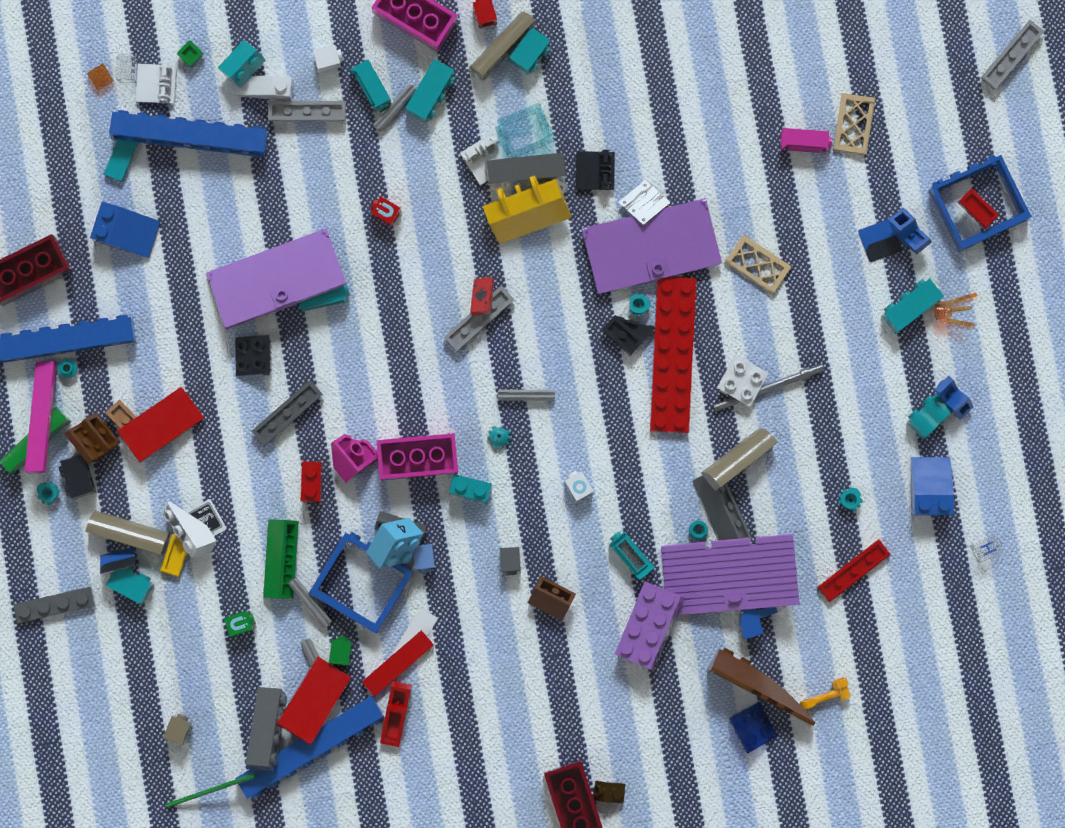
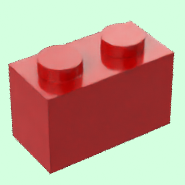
(311, 482)

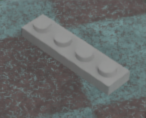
(1012, 54)
(307, 111)
(472, 325)

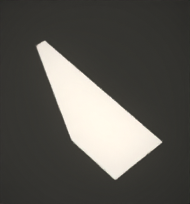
(422, 621)

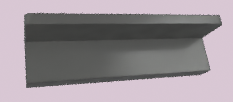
(524, 167)
(722, 510)

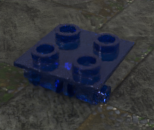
(752, 727)

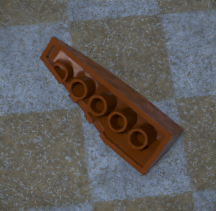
(754, 681)

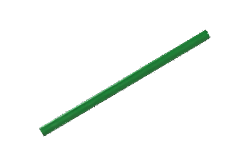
(210, 790)

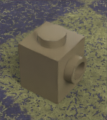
(178, 729)

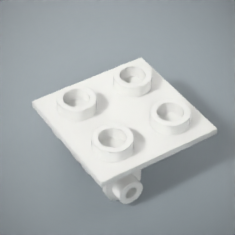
(156, 83)
(478, 153)
(742, 380)

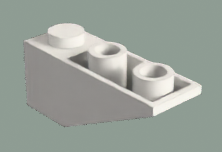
(192, 533)

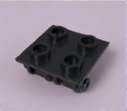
(595, 170)
(253, 355)

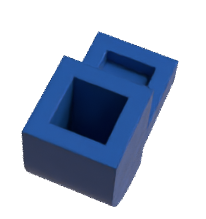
(908, 232)
(953, 397)
(750, 622)

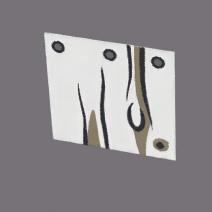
(644, 202)

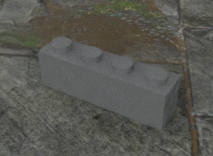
(265, 732)

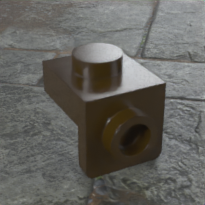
(609, 792)

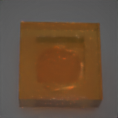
(100, 77)

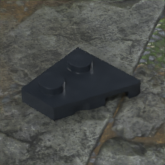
(627, 333)

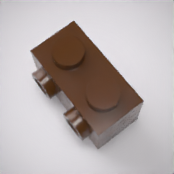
(549, 598)

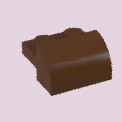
(92, 438)

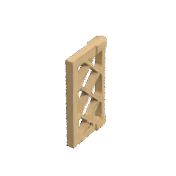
(839, 131)
(757, 248)

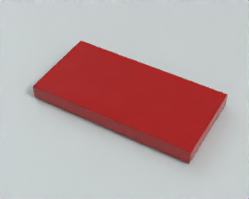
(160, 424)
(313, 700)

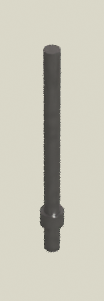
(803, 374)

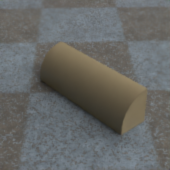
(502, 45)
(739, 458)
(127, 532)

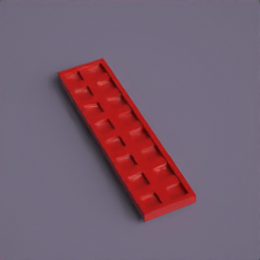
(673, 355)

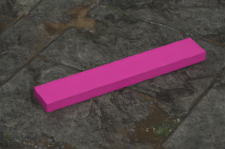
(40, 417)

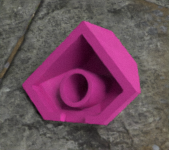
(351, 456)

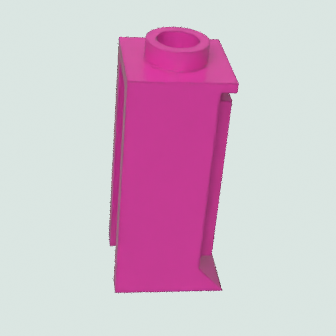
(805, 140)

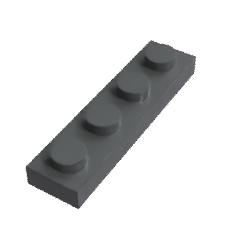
(287, 413)
(54, 605)

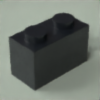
(77, 477)

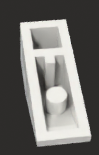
(267, 88)

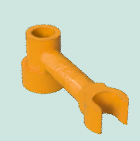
(840, 690)

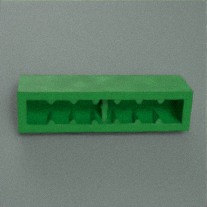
(16, 457)
(280, 558)

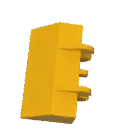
(526, 210)

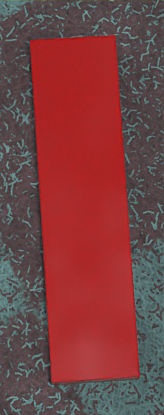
(853, 570)
(397, 663)

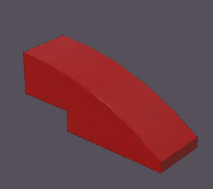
(395, 713)

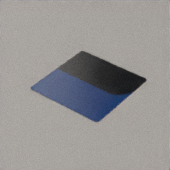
(879, 241)
(117, 560)

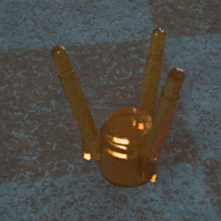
(943, 310)

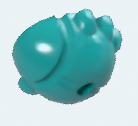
(640, 300)
(496, 442)
(43, 492)
(854, 494)

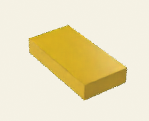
(174, 557)

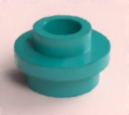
(73, 368)
(704, 527)

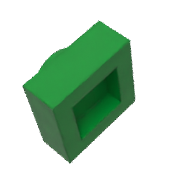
(190, 53)

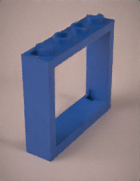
(972, 170)
(374, 627)

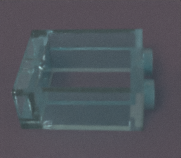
(542, 121)

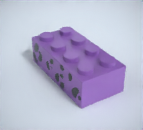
(649, 626)

